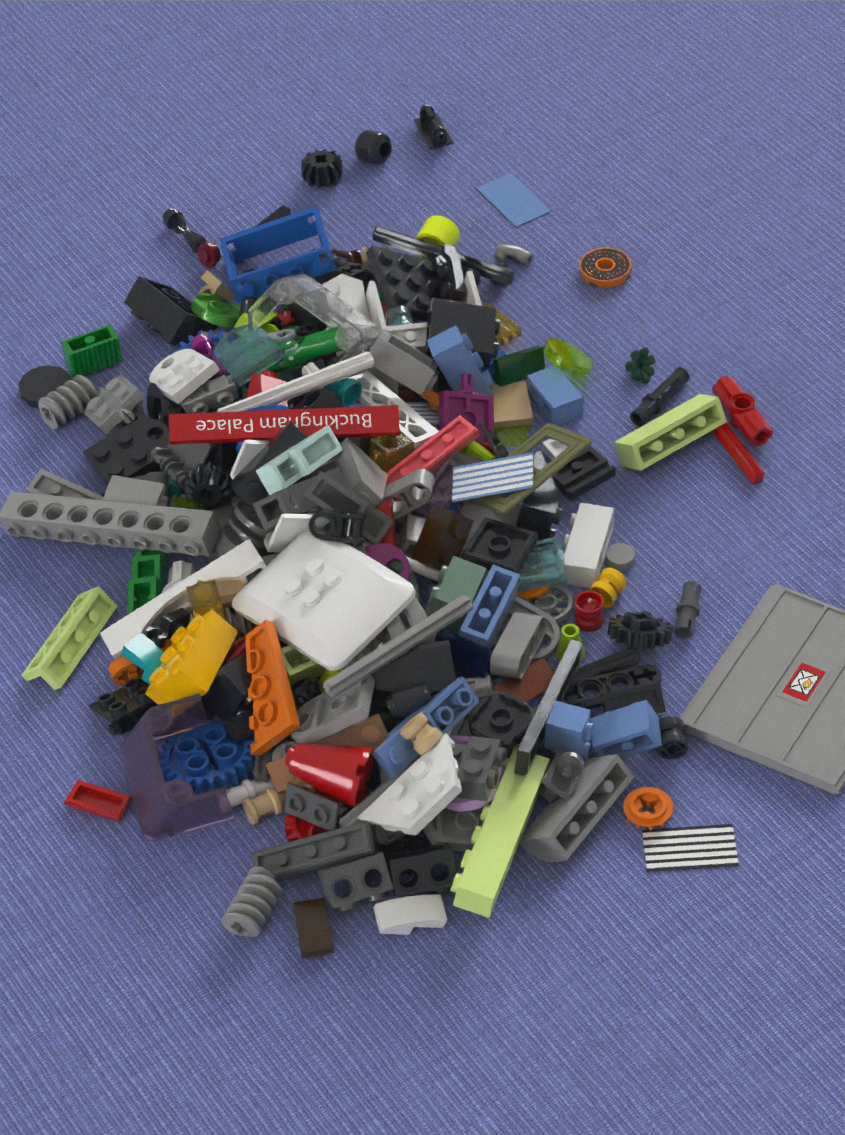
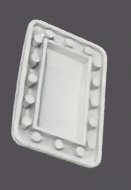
(324, 599)

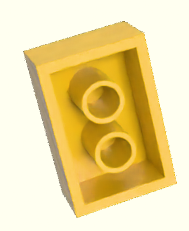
(192, 658)

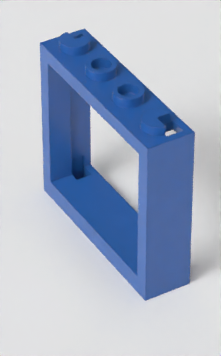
(270, 237)

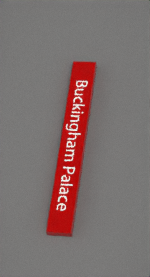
(264, 425)

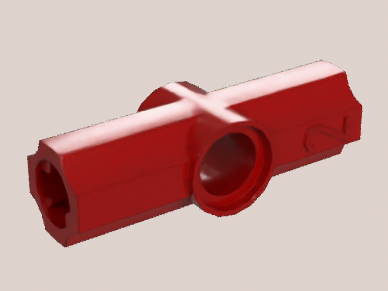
(742, 411)

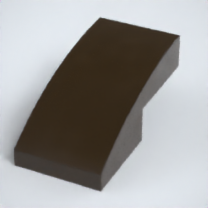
(313, 927)

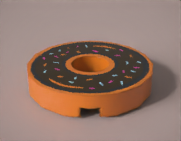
(605, 257)

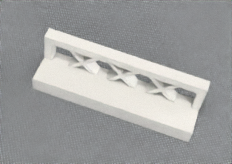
(410, 422)

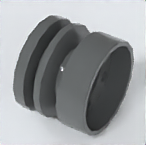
(243, 526)

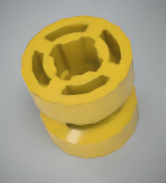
(609, 585)

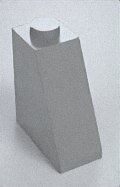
(361, 473)

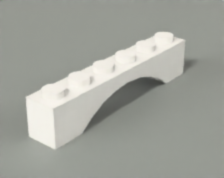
(230, 573)

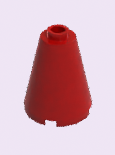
(333, 769)

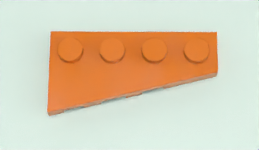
(270, 689)

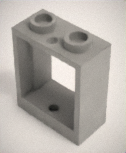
(404, 362)

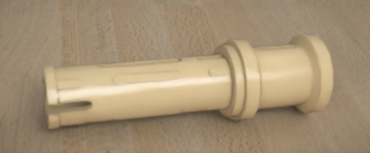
(268, 803)

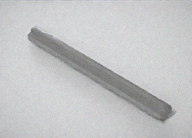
(397, 646)

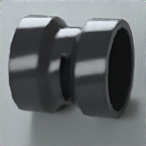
(672, 738)

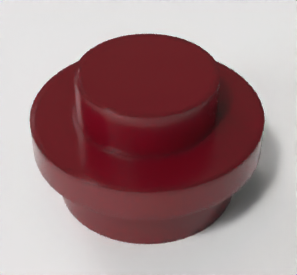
(209, 254)

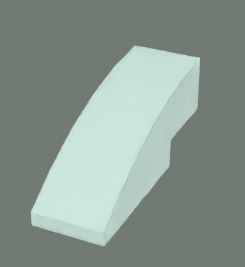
(299, 460)

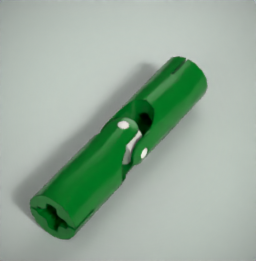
(307, 348)

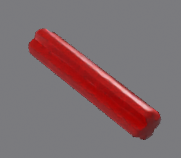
(739, 453)

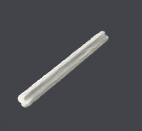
(304, 384)

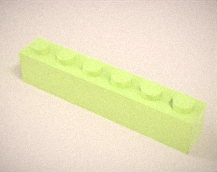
(498, 837)

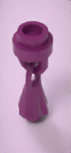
(205, 346)

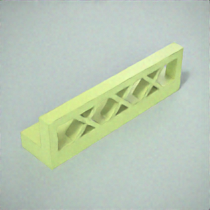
(71, 638)

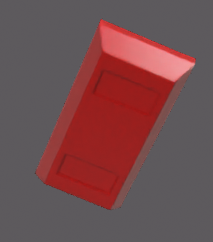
(98, 800)

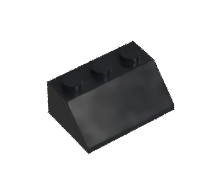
(165, 311)

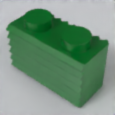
(92, 351)

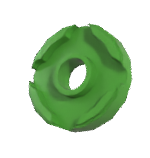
(213, 310)

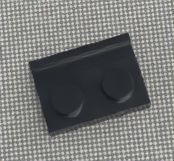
(583, 473)

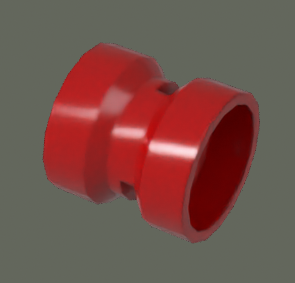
(588, 611)

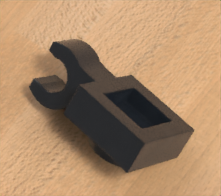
(168, 626)

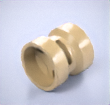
(421, 734)

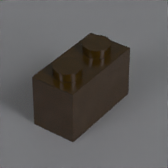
(441, 537)

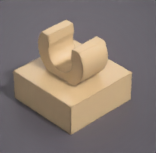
(215, 287)

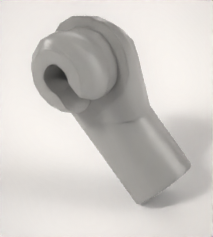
(515, 252)

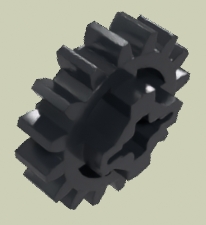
(639, 630)

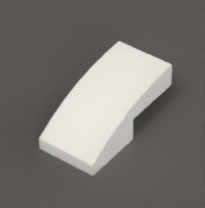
(404, 913)

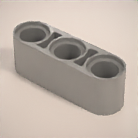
(408, 493)
(517, 645)

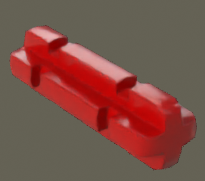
(284, 318)

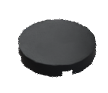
(40, 382)
(501, 718)

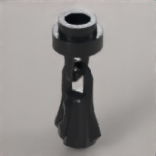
(173, 219)

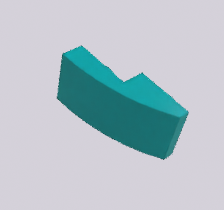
(143, 654)

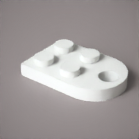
(182, 374)

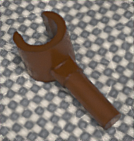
(351, 256)

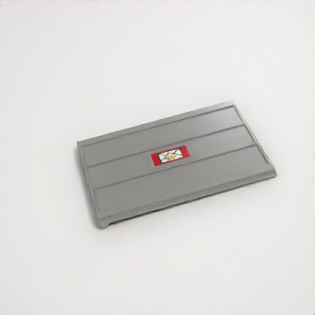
(780, 690)

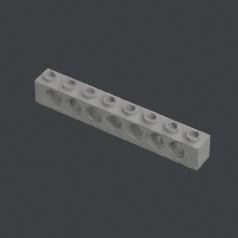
(110, 523)

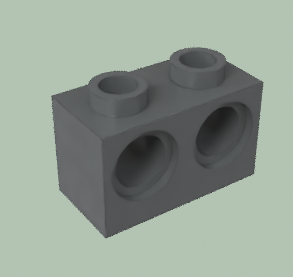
(354, 872)

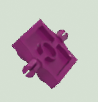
(468, 404)

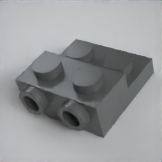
(479, 766)

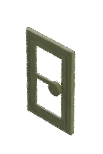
(576, 444)

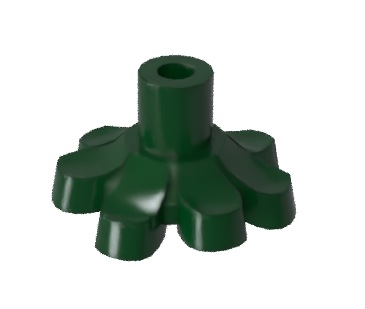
(640, 365)

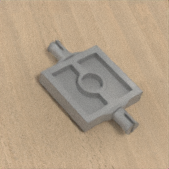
(113, 404)

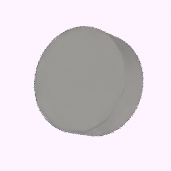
(620, 556)

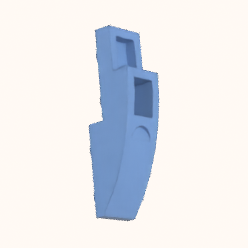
(442, 712)

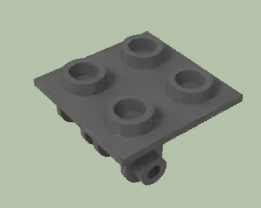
(179, 458)

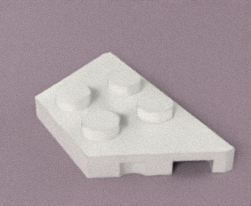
(418, 792)

